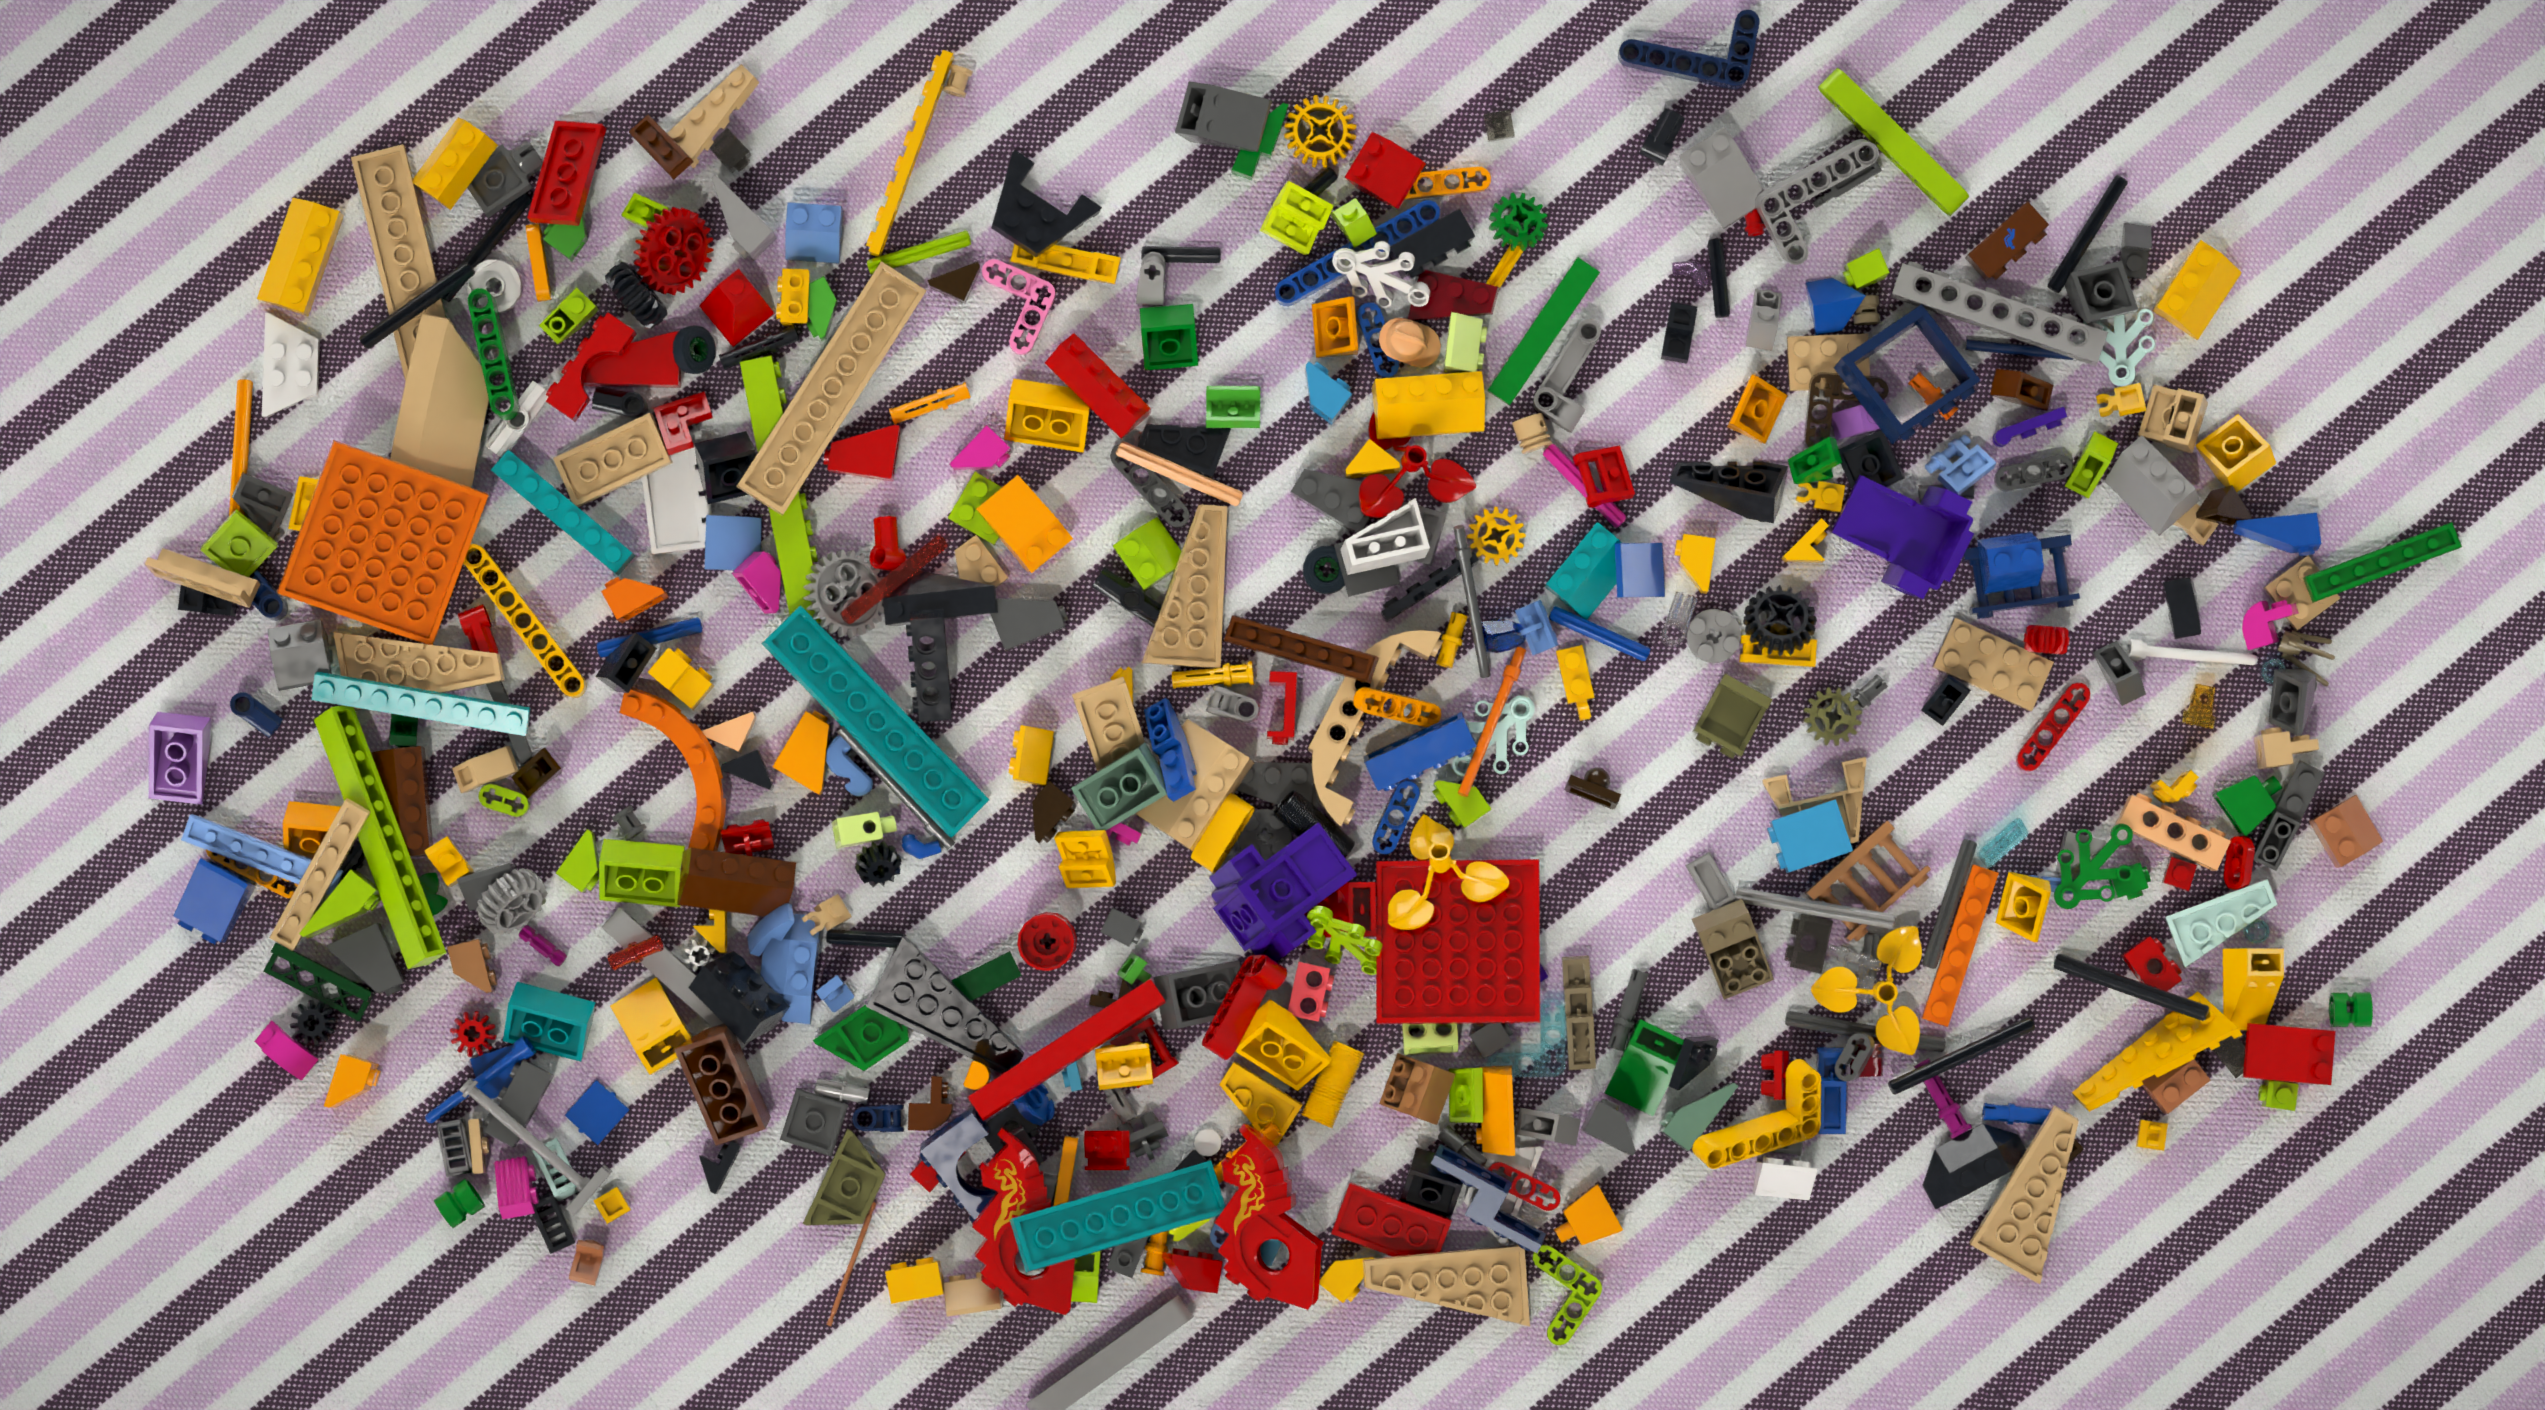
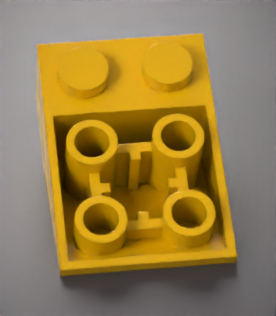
(2251, 983)
(651, 1025)

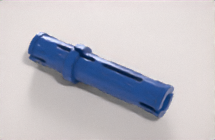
(2014, 1114)

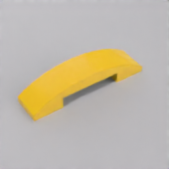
(1071, 263)

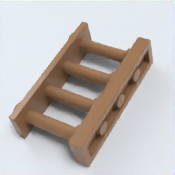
(1862, 855)

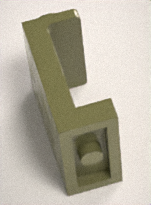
(1731, 716)

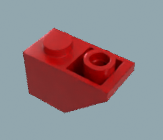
(1194, 1272)

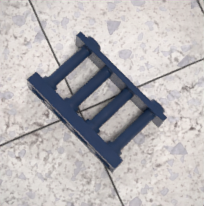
(2056, 547)

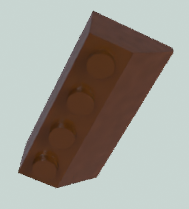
(406, 786)
(734, 882)
(723, 1084)

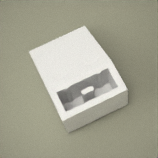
(1782, 1180)

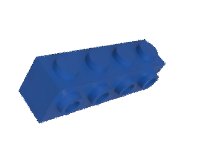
(1419, 752)

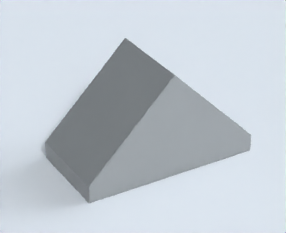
(2071, 844)

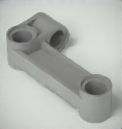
(1565, 411)

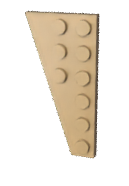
(1192, 611)
(415, 664)
(1469, 1280)

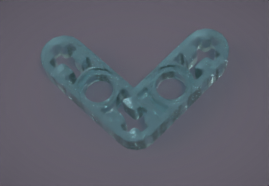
(1540, 1059)

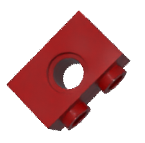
(2137, 960)

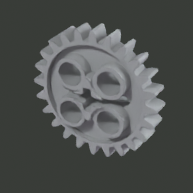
(828, 577)

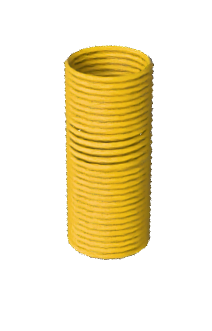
(1332, 1083)

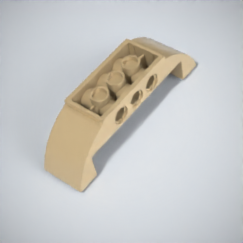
(1327, 751)

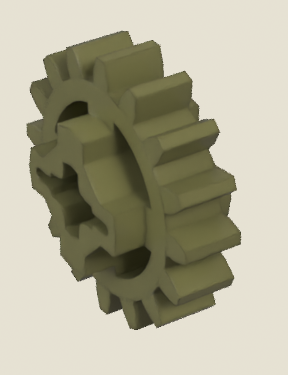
(1820, 713)

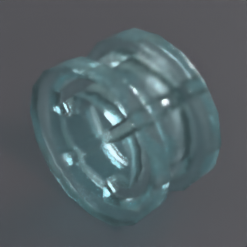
(2273, 662)
(2262, 925)

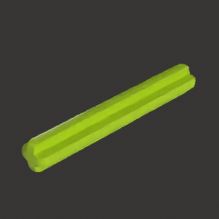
(921, 251)

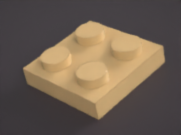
(2292, 588)

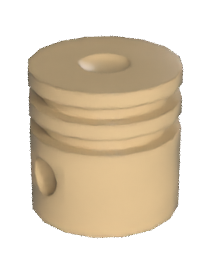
(1532, 433)

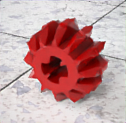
(2046, 639)
(480, 1027)

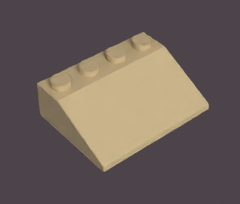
(1218, 774)

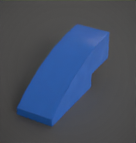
(1832, 1092)

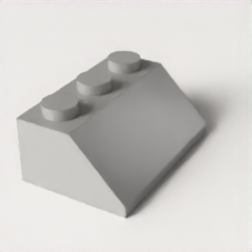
(2151, 485)

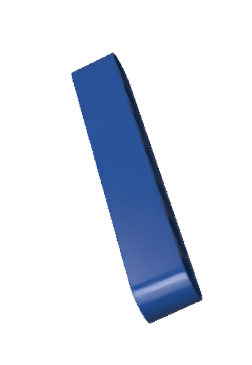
(1326, 278)

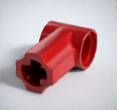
(886, 552)
(477, 626)

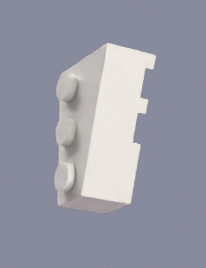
(1388, 542)

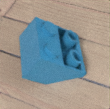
(1326, 395)

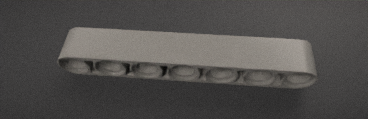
(661, 964)
(1113, 1357)

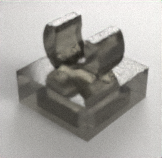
(1498, 125)

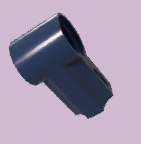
(258, 715)

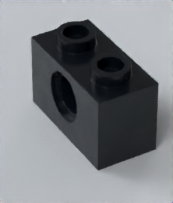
(999, 1122)

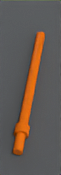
(1510, 674)

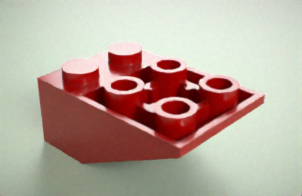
(1355, 905)

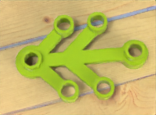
(1322, 918)

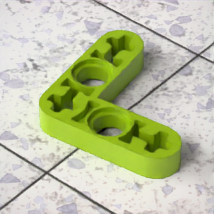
(1576, 1296)

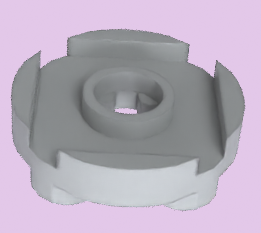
(1722, 623)

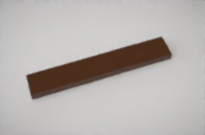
(1301, 649)

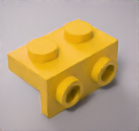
(794, 296)
(2179, 789)
(1123, 1066)

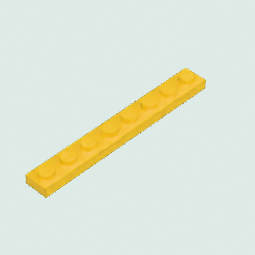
(913, 142)

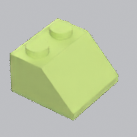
(1463, 344)

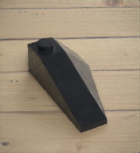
(1745, 490)
(937, 591)

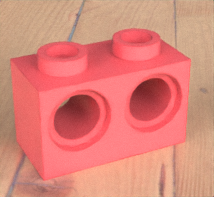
(1302, 990)

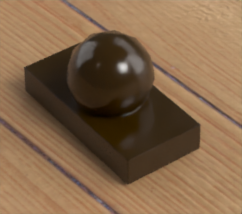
(1594, 788)

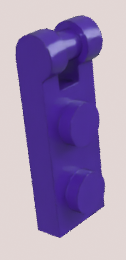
(2028, 427)

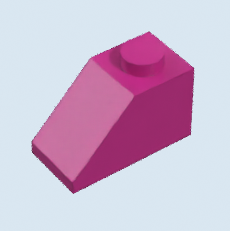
(982, 452)
(760, 580)

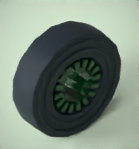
(703, 346)
(1315, 578)

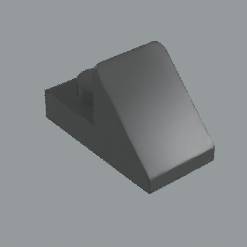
(2135, 250)

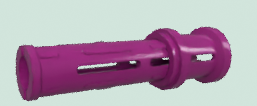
(1947, 1108)

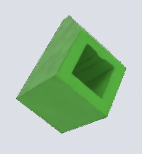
(567, 238)
(821, 308)

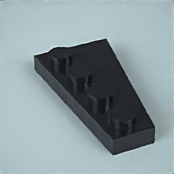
(1418, 592)

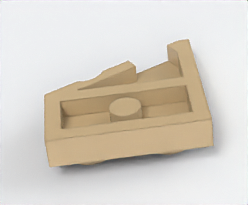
(977, 563)

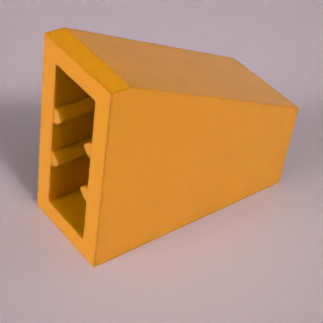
(806, 752)

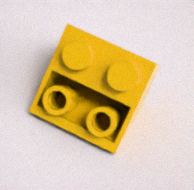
(1032, 755)

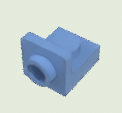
(835, 993)

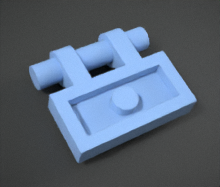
(1966, 470)

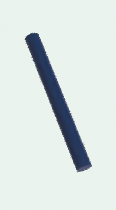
(2015, 349)

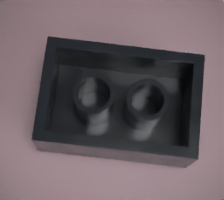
(739, 997)

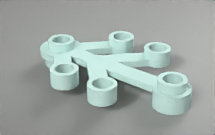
(2120, 341)
(1500, 731)

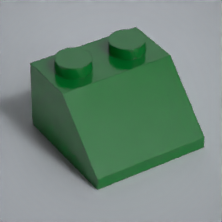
(1168, 337)

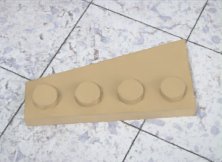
(699, 126)

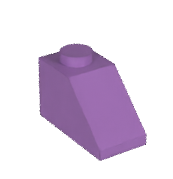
(1852, 423)

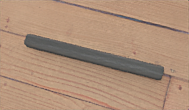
(1850, 1028)

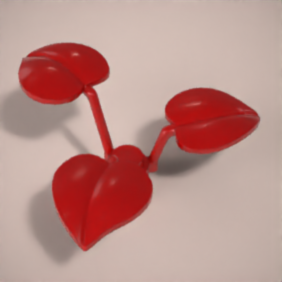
(1380, 496)

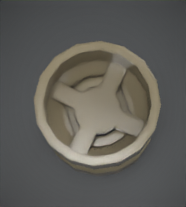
(1862, 315)

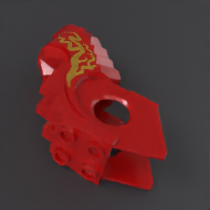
(1019, 1192)
(1258, 1215)

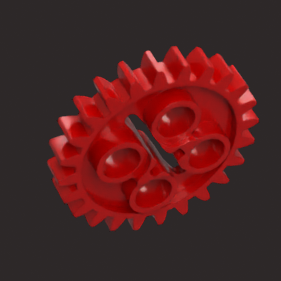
(681, 247)

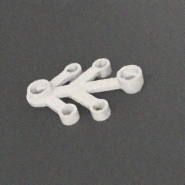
(1379, 273)

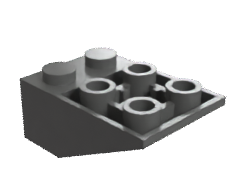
(1222, 117)

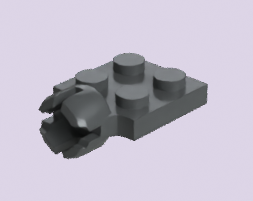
(505, 177)

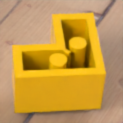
(681, 678)
(915, 1281)

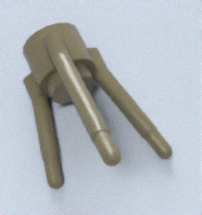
(2293, 643)

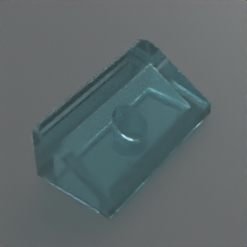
(2002, 843)

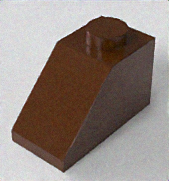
(2021, 389)

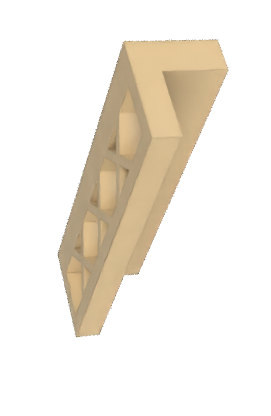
(204, 577)

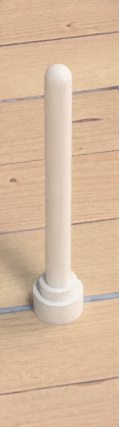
(2139, 650)

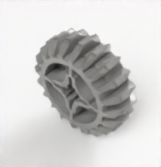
(511, 901)

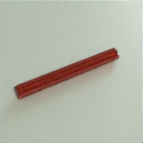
(894, 579)

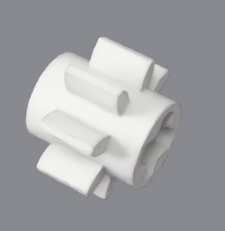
(698, 948)

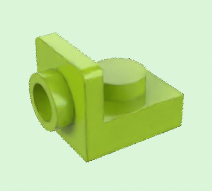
(2278, 1095)

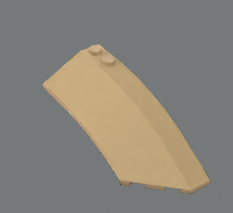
(441, 405)

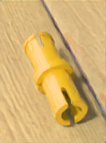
(1451, 640)

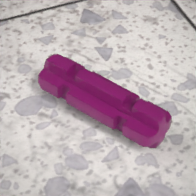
(542, 945)

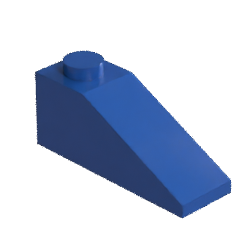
(2288, 533)

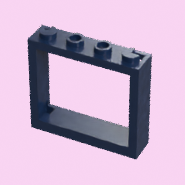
(1874, 403)

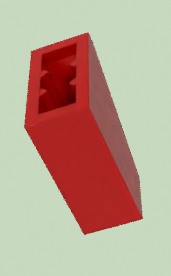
(866, 454)

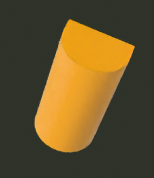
(977, 1076)

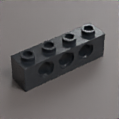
(931, 624)

